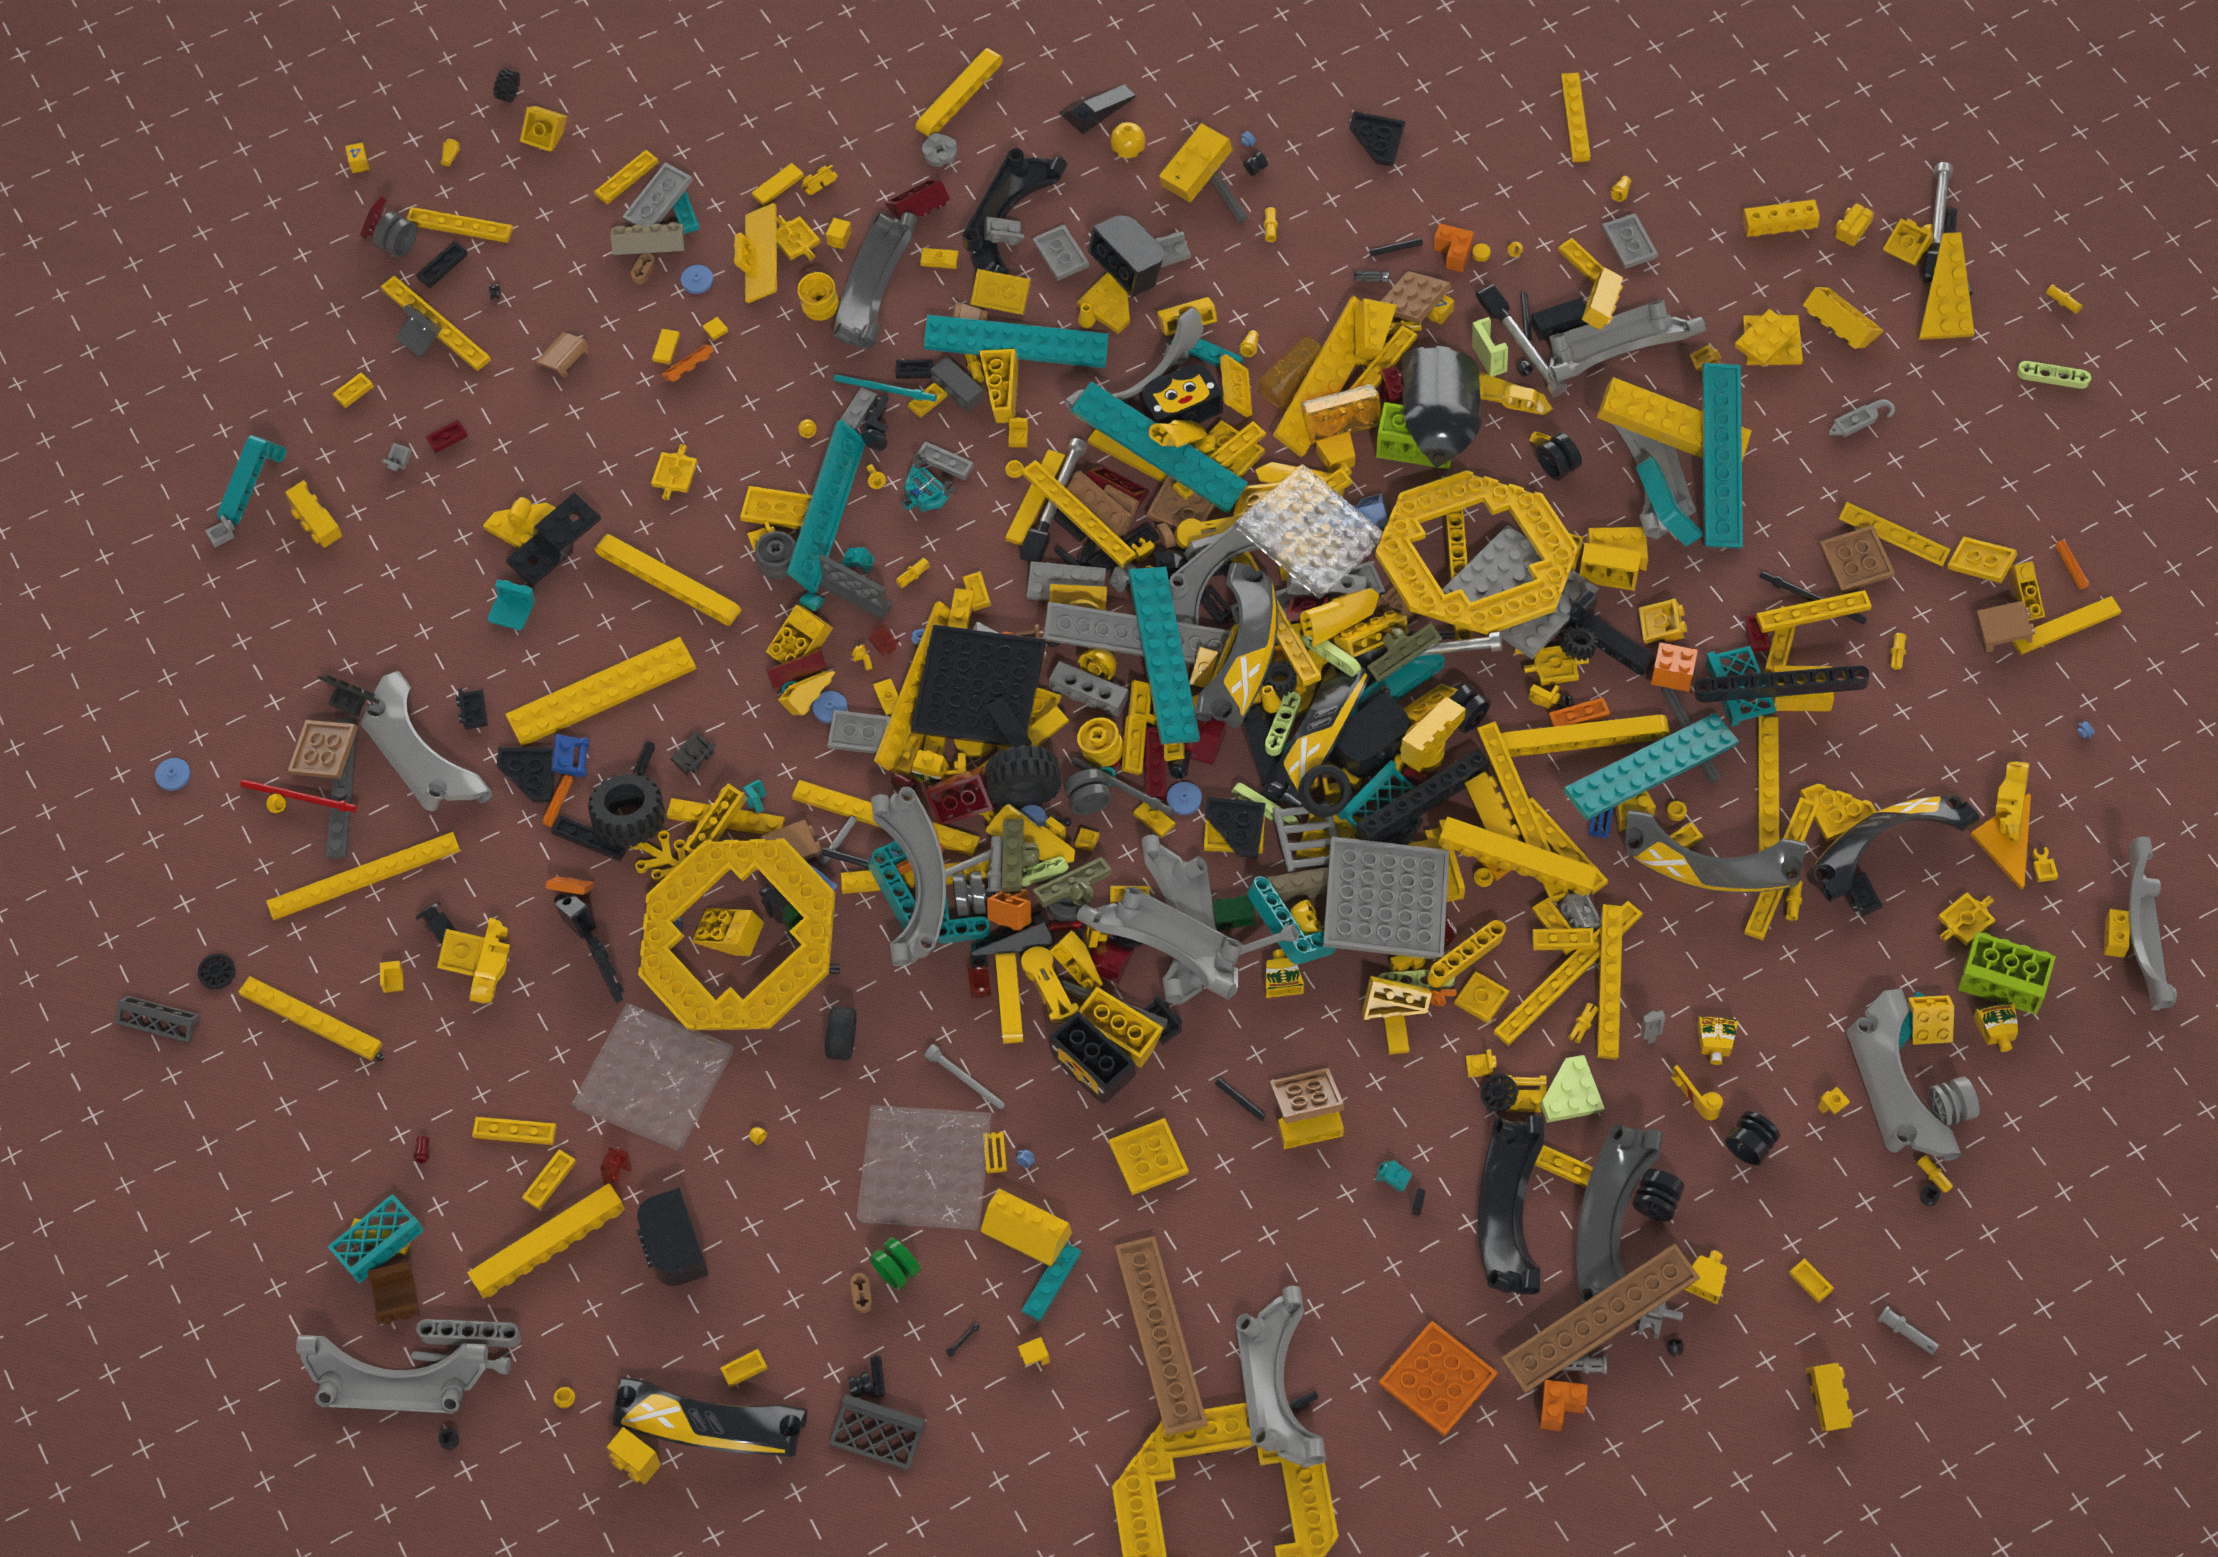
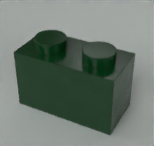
(1234, 913)

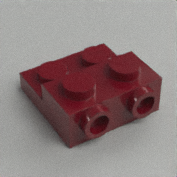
(1391, 386)
(1302, 603)

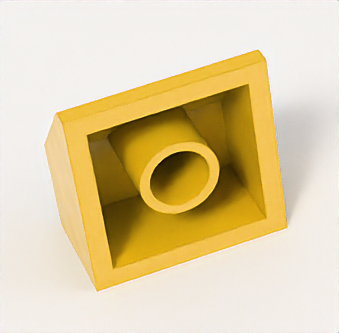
(542, 128)

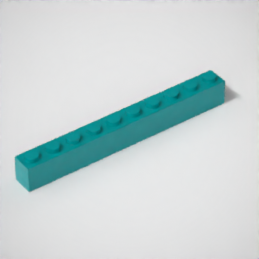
(1404, 679)

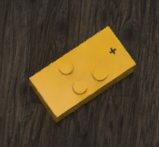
(1195, 162)

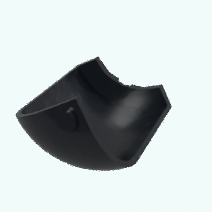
(1441, 401)

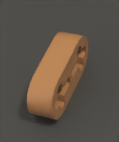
(645, 269)
(1165, 535)
(866, 1292)

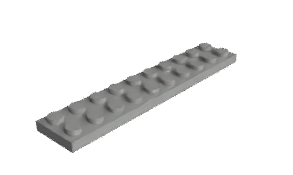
(1120, 631)

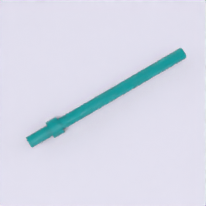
(917, 394)

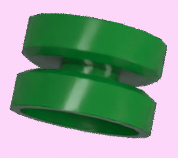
(895, 1263)

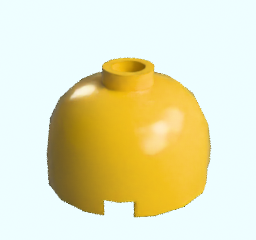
(1127, 140)
(1098, 663)
(1305, 917)

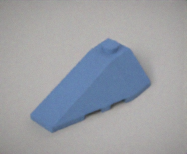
(1374, 509)

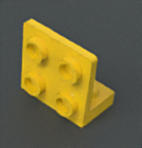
(1932, 1019)

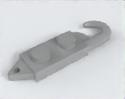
(1859, 418)

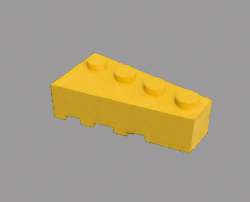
(1431, 733)

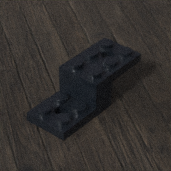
(553, 539)

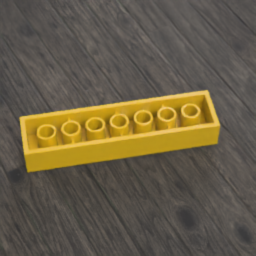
(1656, 417)

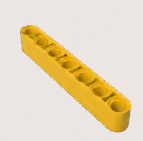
(959, 92)

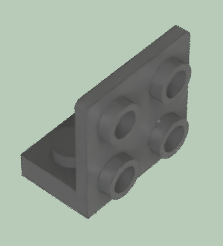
(418, 331)

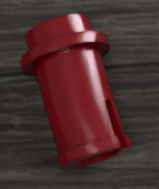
(1416, 776)
(902, 781)
(421, 1154)

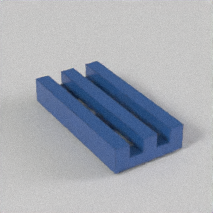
(1598, 833)

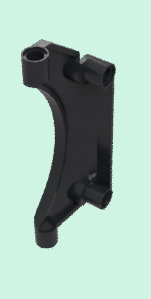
(1011, 184)

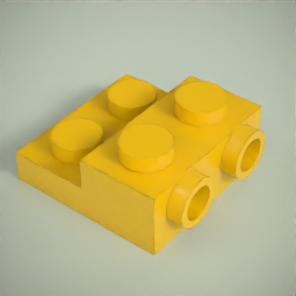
(1909, 241)
(1662, 621)

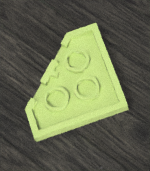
(1572, 1092)

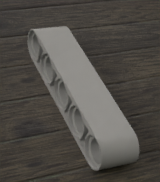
(459, 1329)

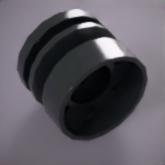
(1752, 1138)
(1658, 1195)

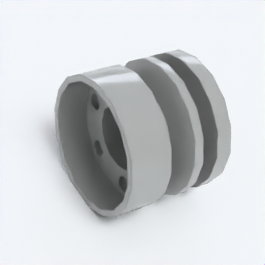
(1954, 1101)

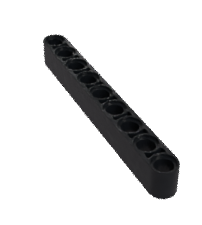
(1789, 678)

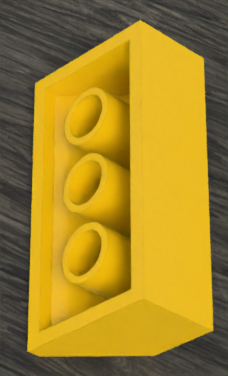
(1842, 317)
(1122, 1025)
(1025, 1227)

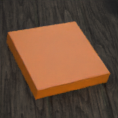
(570, 885)

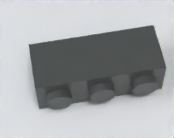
(957, 384)

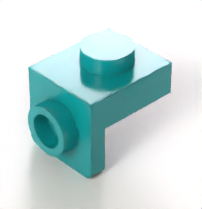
(858, 557)
(754, 793)
(1393, 1174)

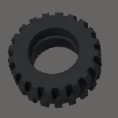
(1023, 776)
(629, 828)

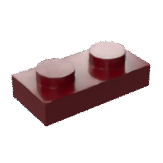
(446, 436)
(1757, 640)

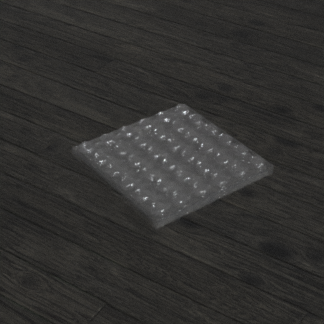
(1310, 531)
(653, 1076)
(924, 1167)

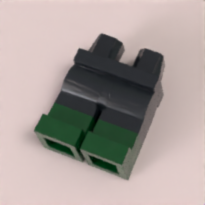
(780, 908)

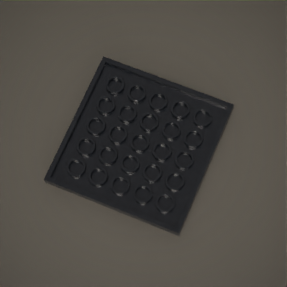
(969, 672)

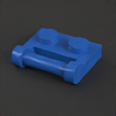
(564, 752)

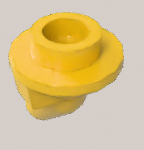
(876, 479)
(860, 653)

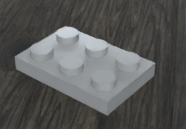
(1629, 241)
(1060, 252)
(857, 731)

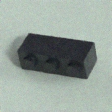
(1558, 318)

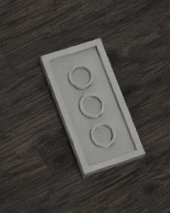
(658, 196)
(1044, 574)

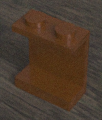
(394, 1293)

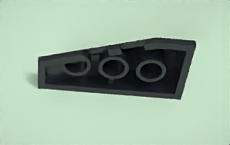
(1092, 110)
(1174, 558)
(1255, 730)
(1037, 933)

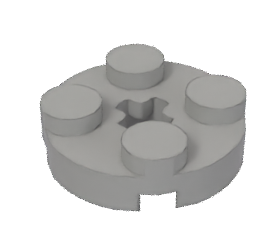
(935, 142)

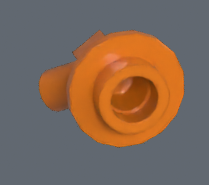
(1438, 996)

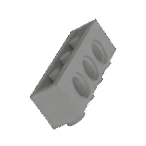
(1352, 582)
(1082, 681)

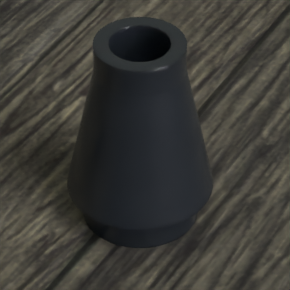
(1180, 767)

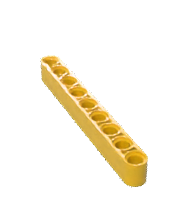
(1457, 549)
(668, 579)
(1586, 735)

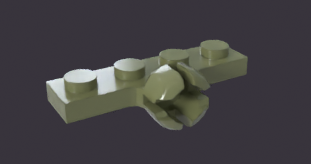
(1403, 650)
(1016, 855)
(1074, 884)

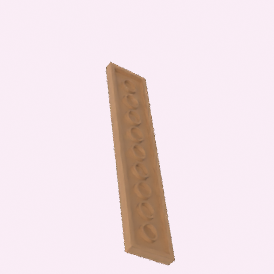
(1600, 1318)
(1160, 1336)

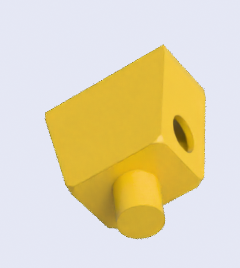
(1337, 452)
(1711, 1277)

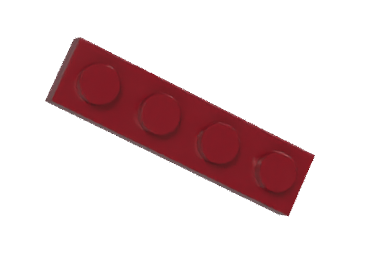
(374, 215)
(1155, 765)

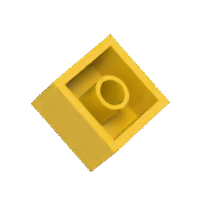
(633, 1456)

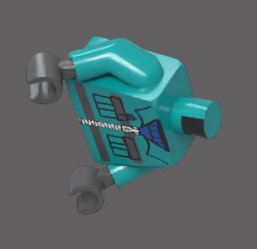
(924, 489)

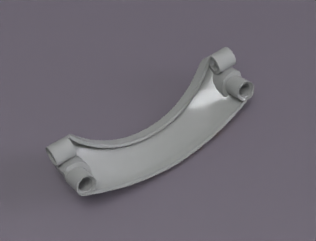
(916, 836)

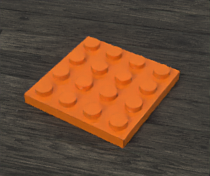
(1438, 1378)

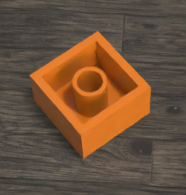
(1674, 667)

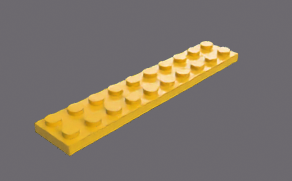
(1323, 379)
(600, 691)

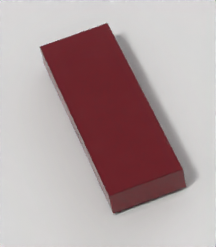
(796, 669)

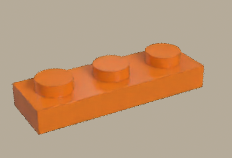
(688, 363)
(1580, 713)

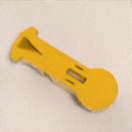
(1194, 530)
(2011, 799)
(491, 963)
(1039, 968)

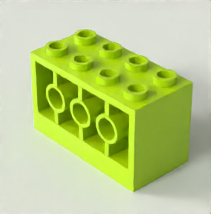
(1396, 440)
(2006, 972)

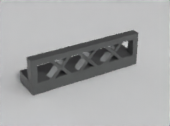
(157, 1011)

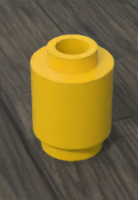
(519, 511)

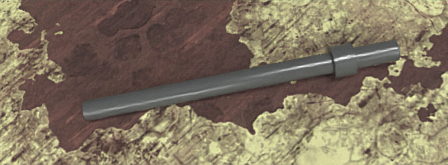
(1153, 803)

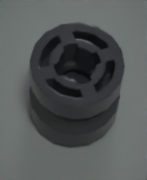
(1255, 163)
(860, 1384)

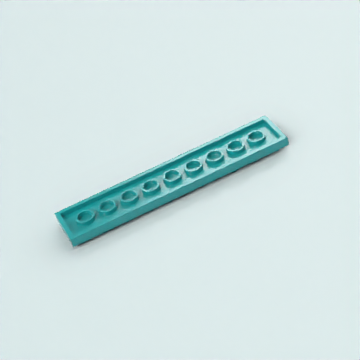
(1029, 341)
(1722, 455)
(1183, 463)
(826, 506)
(1163, 655)
(1650, 766)

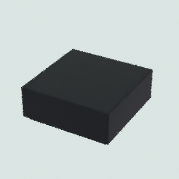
(1418, 1202)

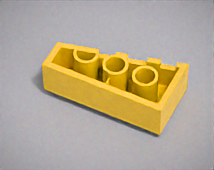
(1001, 379)

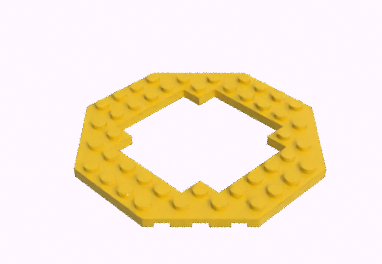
(1496, 611)
(786, 984)
(1225, 1430)

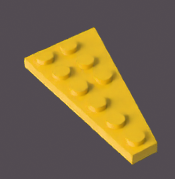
(1948, 302)

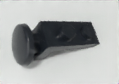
(874, 432)
(435, 922)

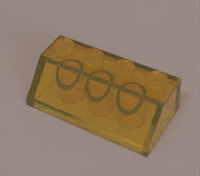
(1286, 376)
(1342, 413)

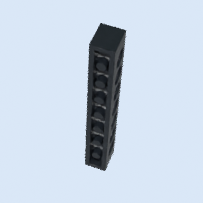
(1422, 798)

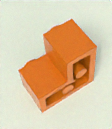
(1456, 244)
(1010, 909)
(1560, 1398)

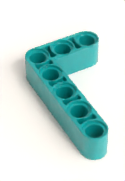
(246, 476)
(1665, 504)
(896, 883)
(1278, 916)
(969, 923)

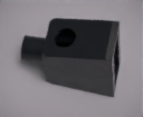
(569, 909)

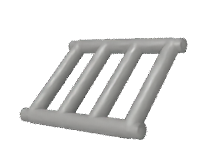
(1288, 847)

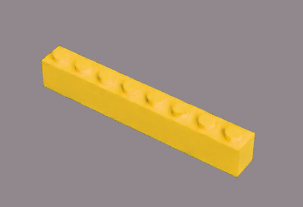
(1518, 856)
(546, 1241)

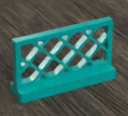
(1731, 707)
(1372, 789)
(384, 1248)

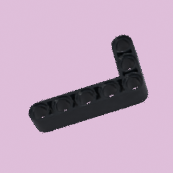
(1609, 639)

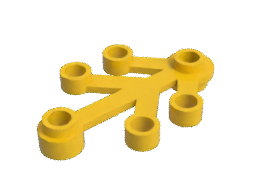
(662, 858)

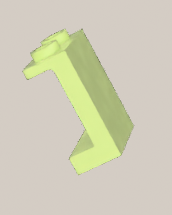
(1492, 357)

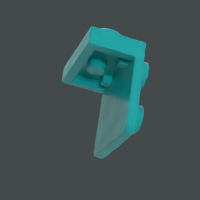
(511, 605)

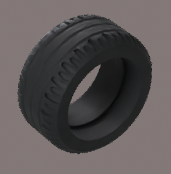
(1343, 782)
(840, 1033)

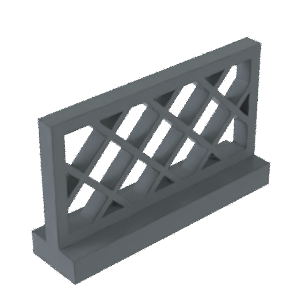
(854, 588)
(883, 1414)

